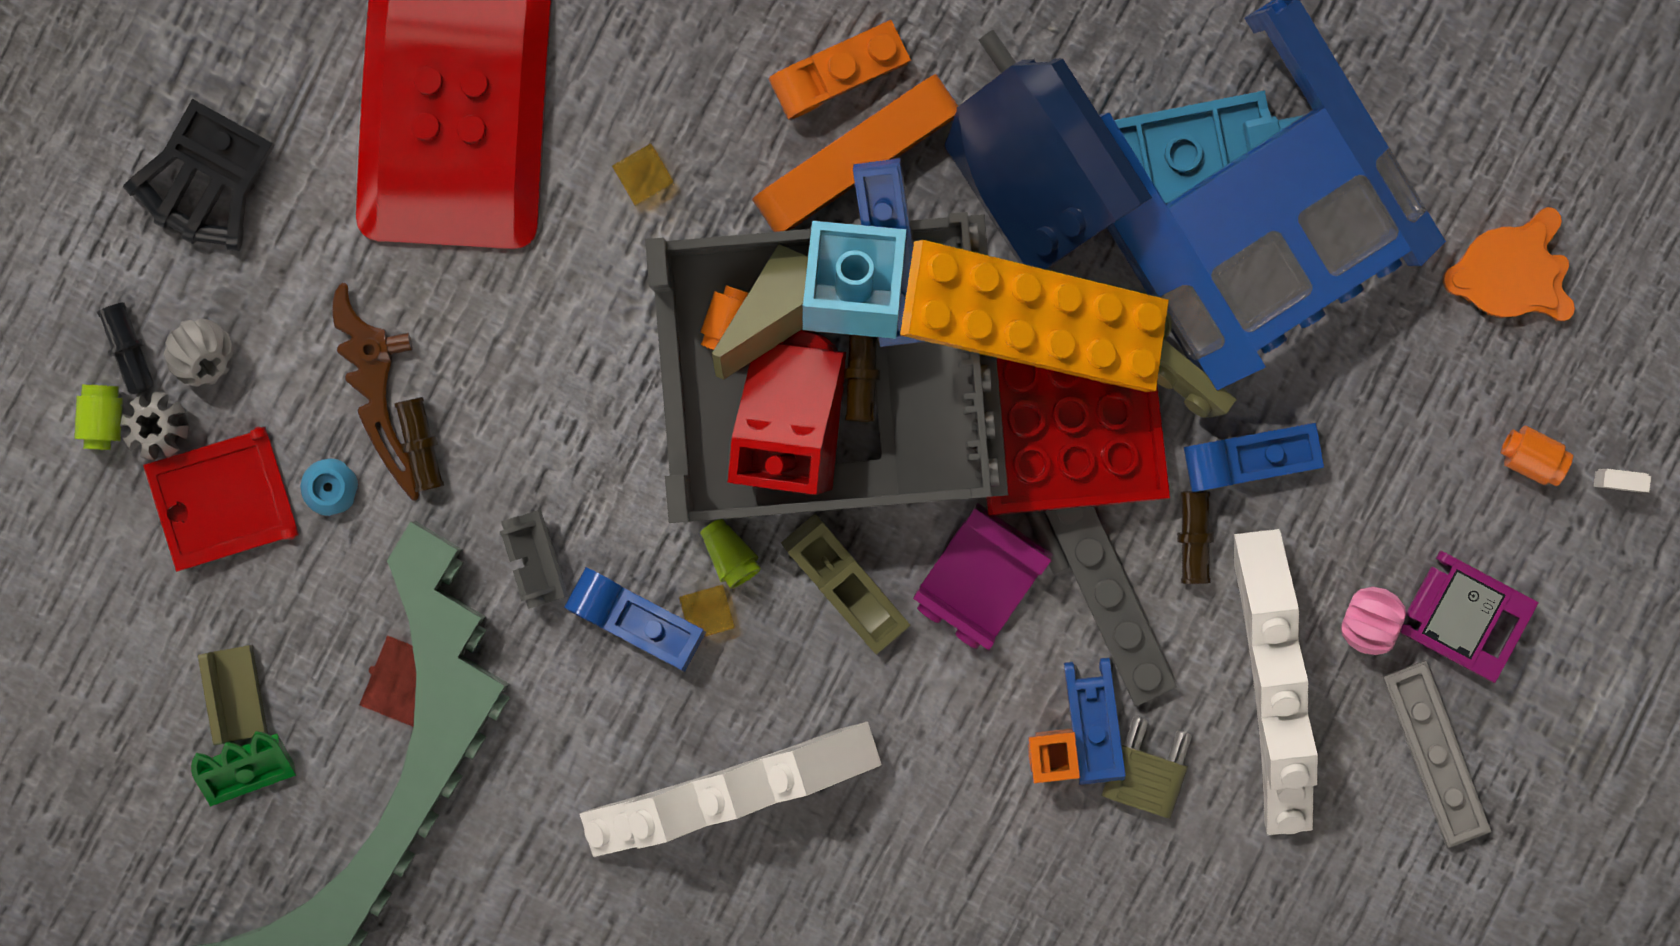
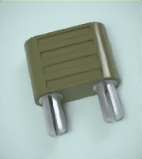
(1150, 780)

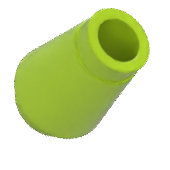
(730, 554)

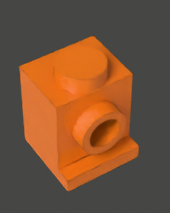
(1053, 756)

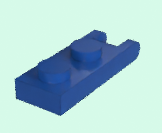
(1095, 725)

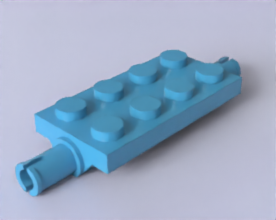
(1198, 139)

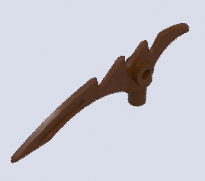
(371, 352)

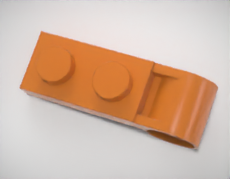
(839, 69)

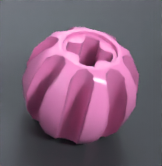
(1373, 621)

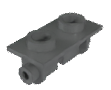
(529, 539)

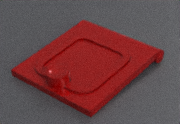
(221, 499)

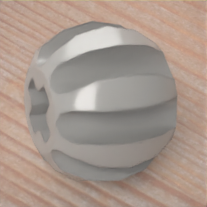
(198, 352)
(167, 421)

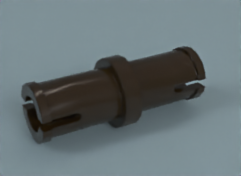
(861, 378)
(419, 444)
(1195, 537)

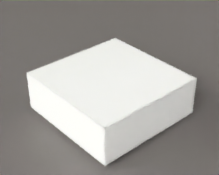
(1622, 480)

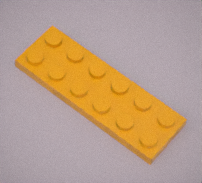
(1034, 316)

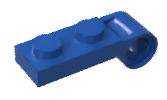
(1253, 457)
(635, 619)

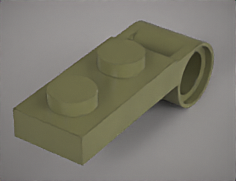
(1191, 382)

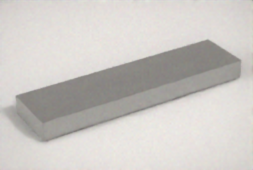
(1436, 754)

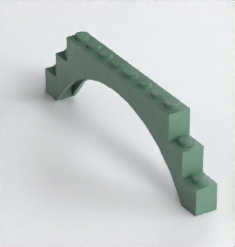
(450, 710)

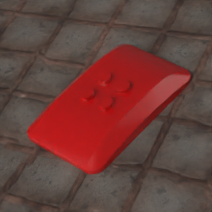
(453, 121)

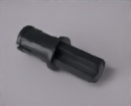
(126, 348)

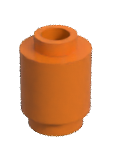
(720, 314)
(1536, 456)

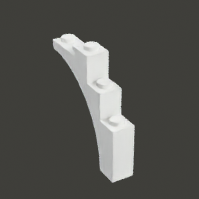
(1279, 681)
(731, 792)

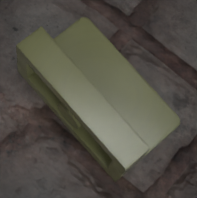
(232, 694)

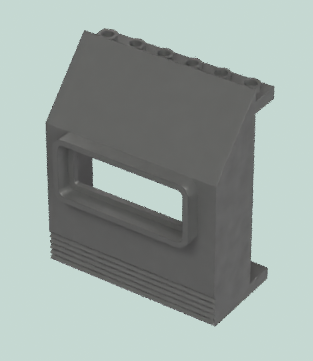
(932, 399)

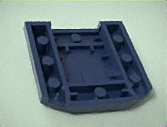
(1042, 161)

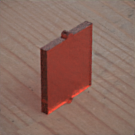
(393, 682)

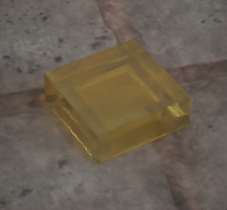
(643, 174)
(708, 610)

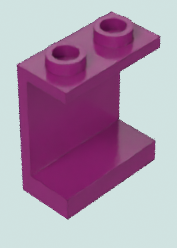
(981, 577)

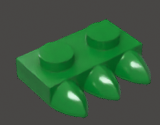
(242, 768)

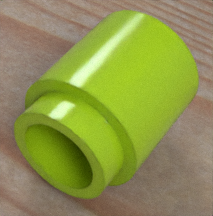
(98, 416)

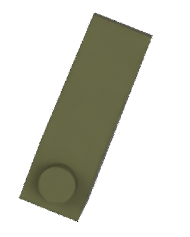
(767, 314)

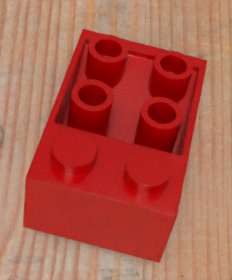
(789, 420)

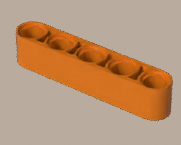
(878, 138)

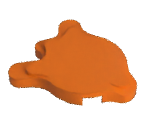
(1513, 272)

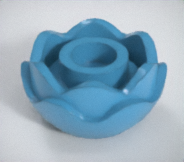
(343, 487)

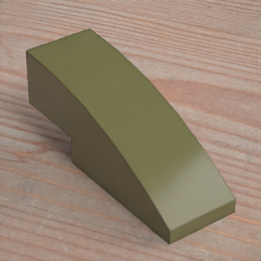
(845, 584)

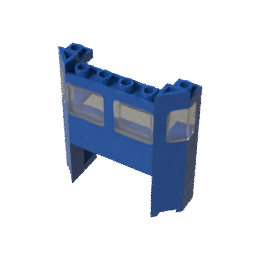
(1279, 224)

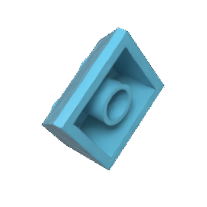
(854, 279)

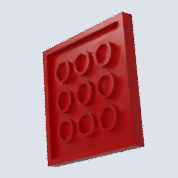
(1077, 442)

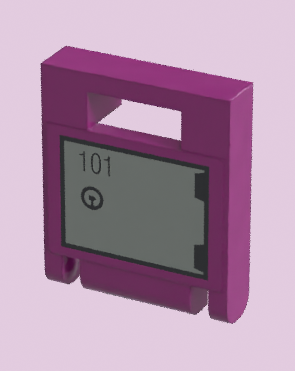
(1461, 612)

